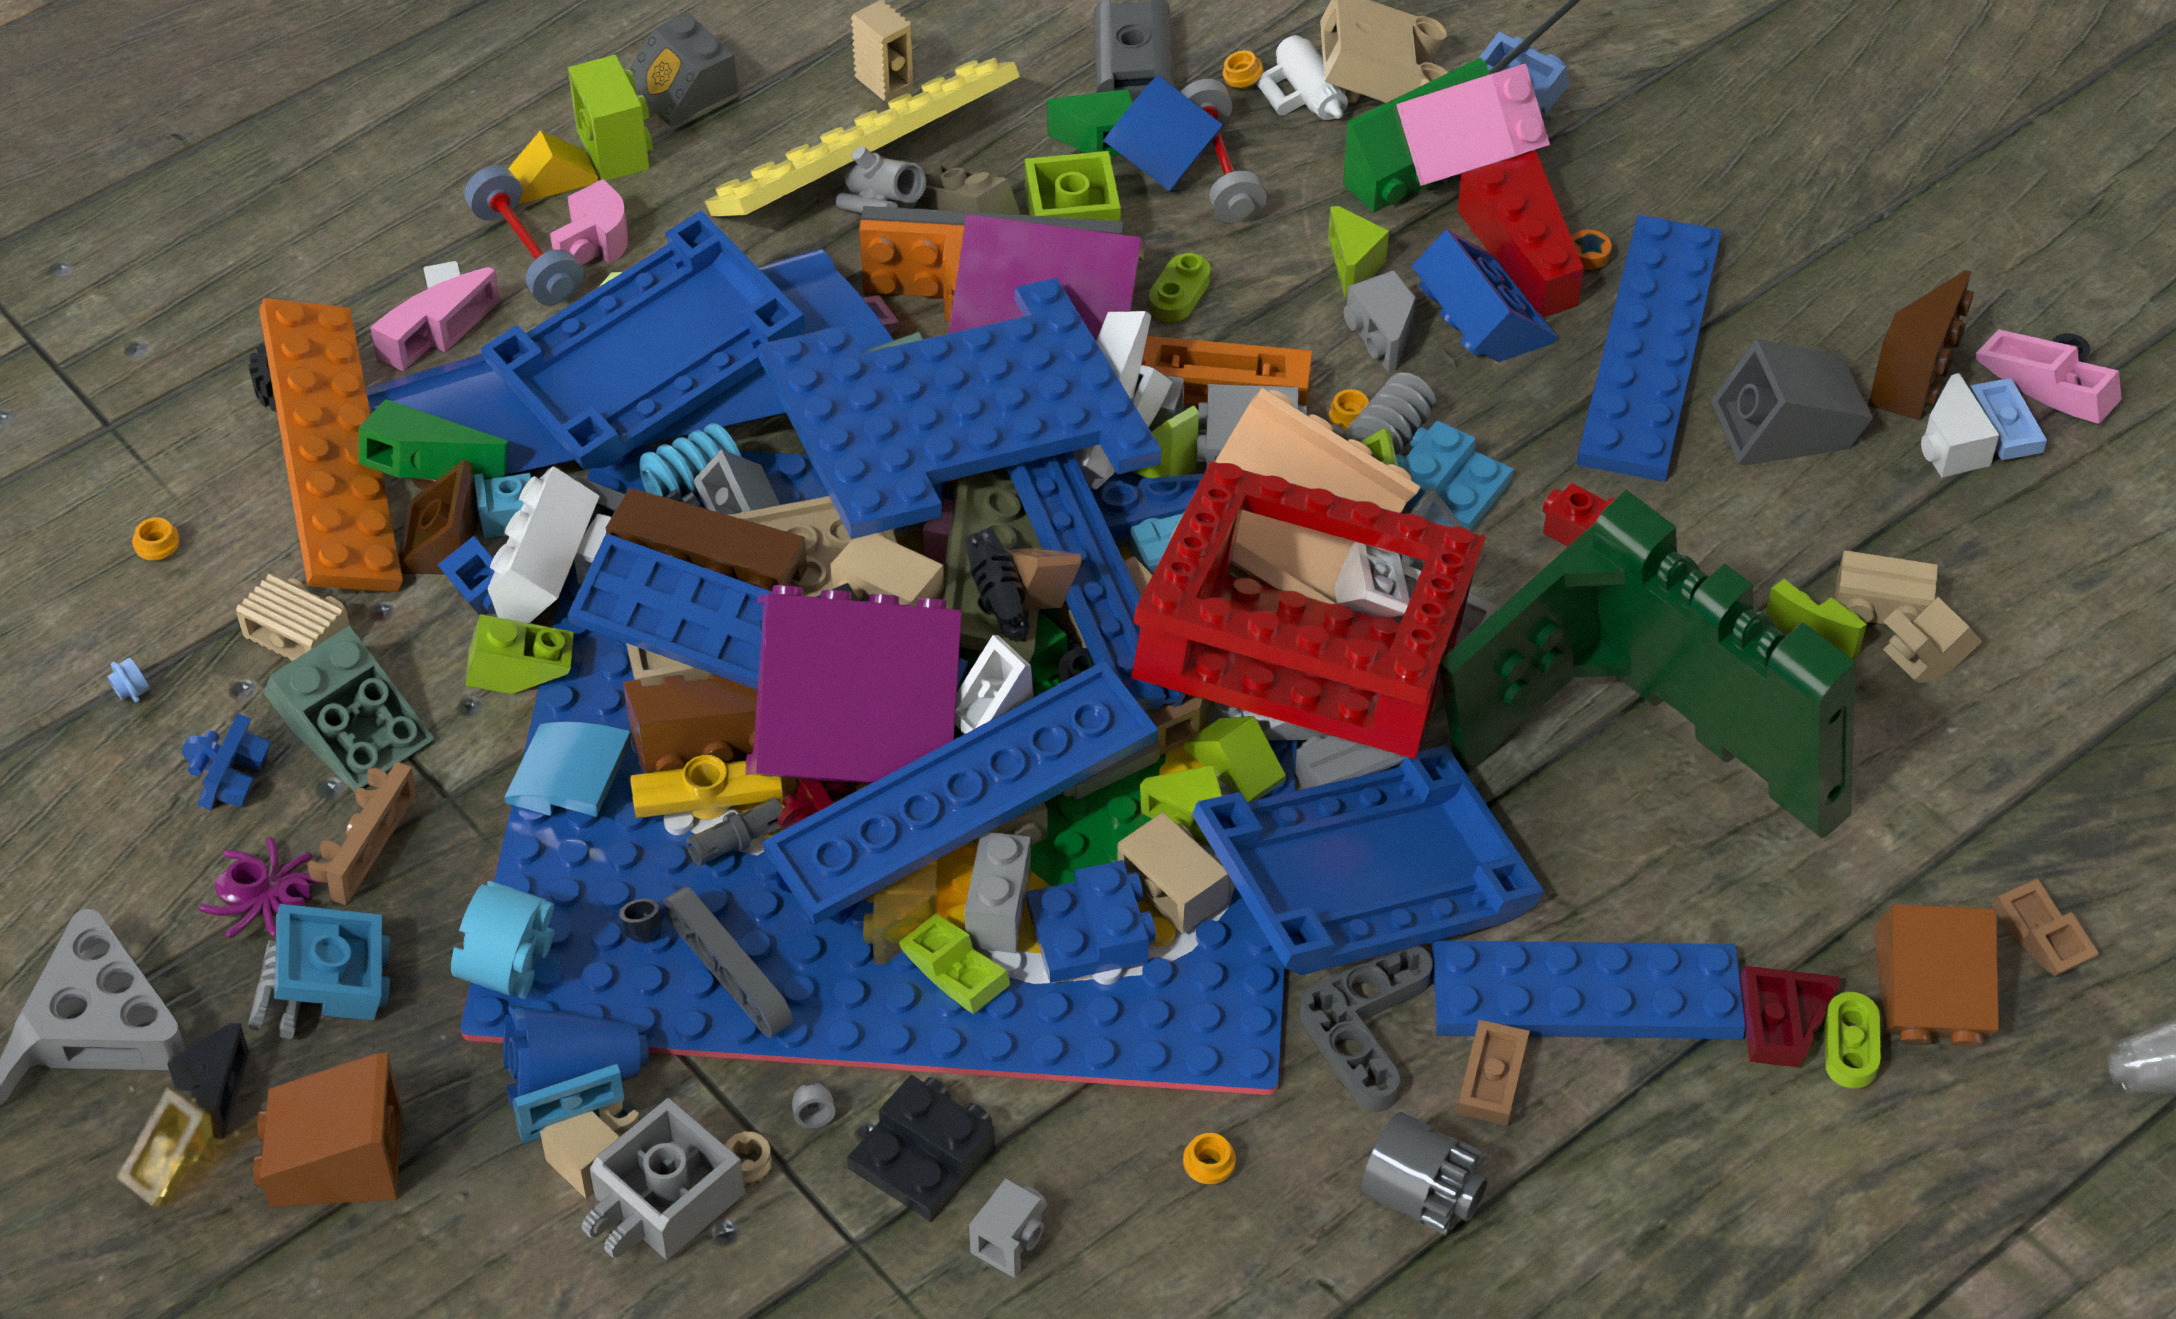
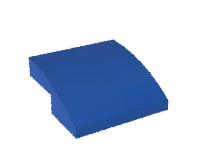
(1163, 133)

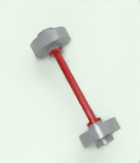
(1237, 194)

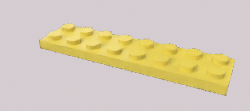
(871, 131)

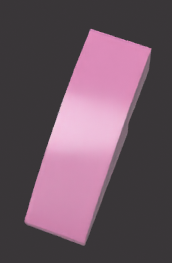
(434, 318)
(2052, 374)

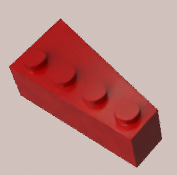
(1522, 225)

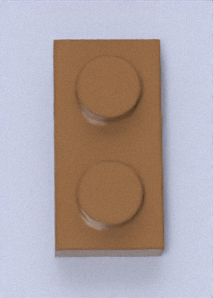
(1493, 1072)

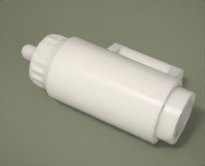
(1304, 69)

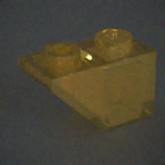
(900, 911)

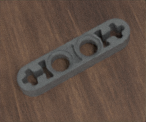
(727, 962)

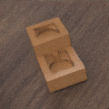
(2042, 931)

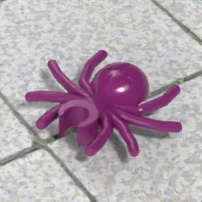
(251, 885)

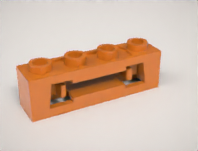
(1227, 364)

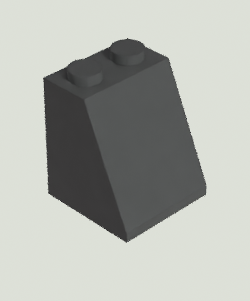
(1789, 404)

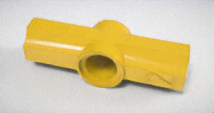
(702, 787)

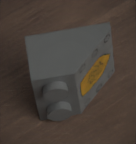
(683, 69)

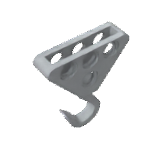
(90, 1011)

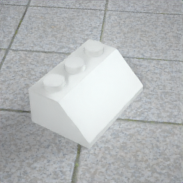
(540, 545)

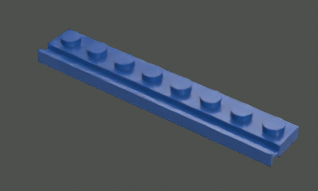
(1102, 591)

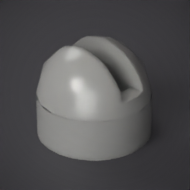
(816, 1116)

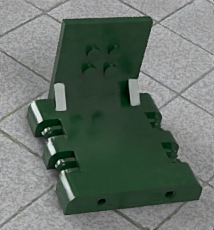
(1650, 617)

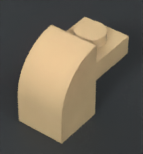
(1931, 642)

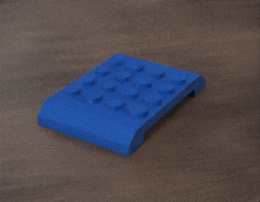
(646, 344)
(1370, 862)

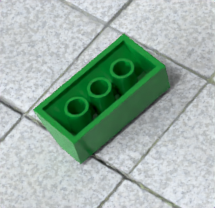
(1377, 151)

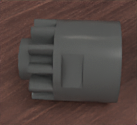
(1424, 1174)

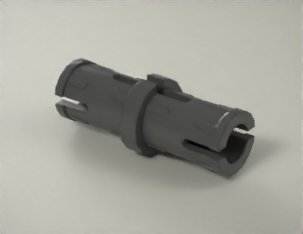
(734, 832)

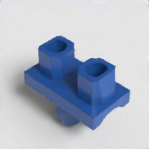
(222, 780)

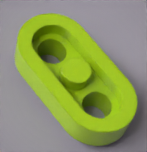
(1179, 287)
(1852, 1044)

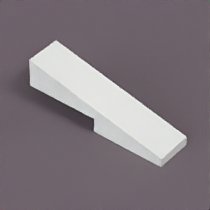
(1123, 346)

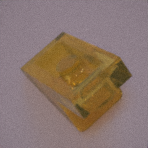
(169, 1142)

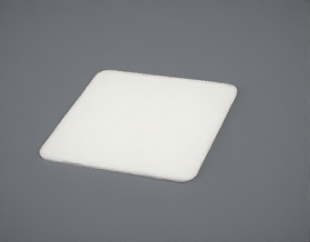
(441, 272)

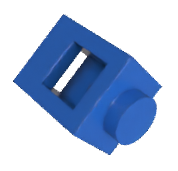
(471, 574)

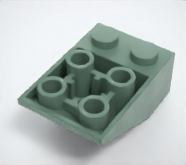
(346, 709)

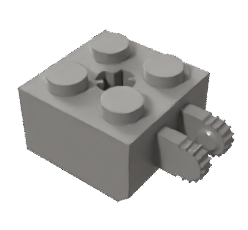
(662, 1182)

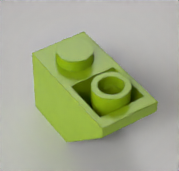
(516, 655)

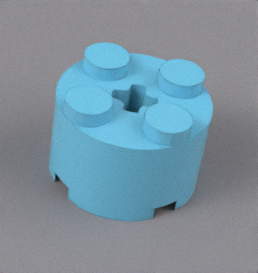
(502, 939)

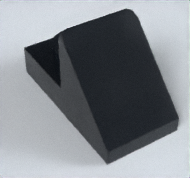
(213, 1073)

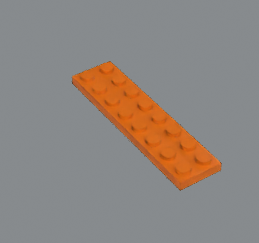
(319, 409)

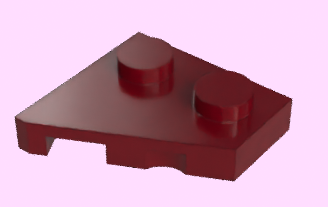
(1783, 1012)

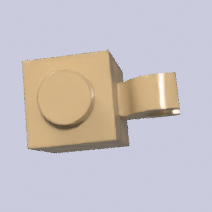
(576, 1142)

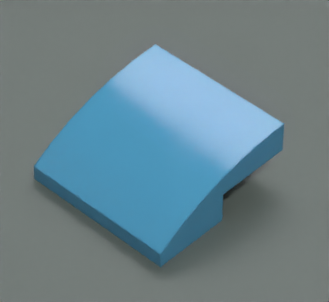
(568, 767)
(566, 1101)

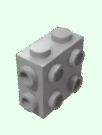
(1224, 411)

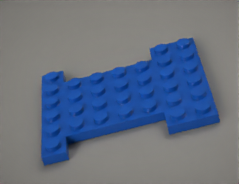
(952, 407)

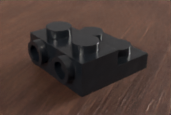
(924, 1146)

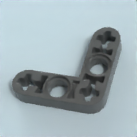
(1348, 1016)

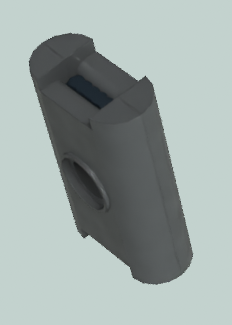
(1132, 45)

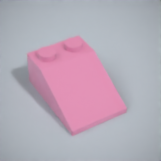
(1473, 124)

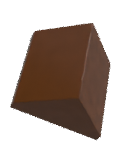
(439, 521)

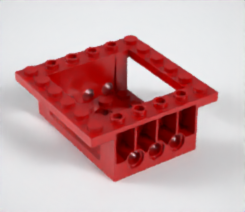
(1294, 653)

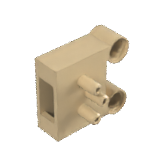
(1378, 49)

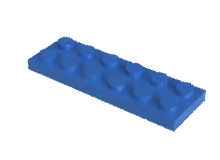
(1589, 989)

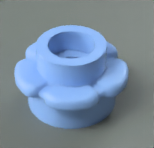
(127, 680)

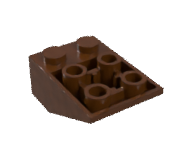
(1919, 349)

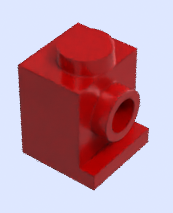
(1571, 513)

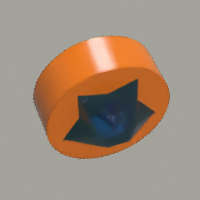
(1592, 248)

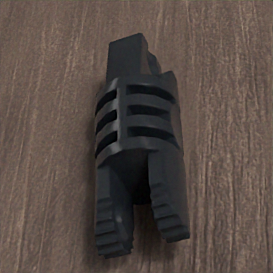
(998, 583)

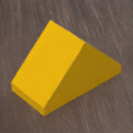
(551, 168)

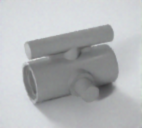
(880, 180)

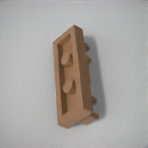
(365, 832)

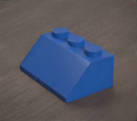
(1481, 299)

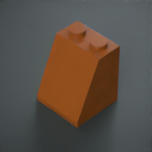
(1938, 973)
(332, 1136)

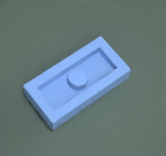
(2011, 418)

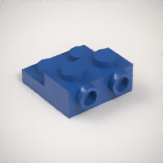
(1091, 922)

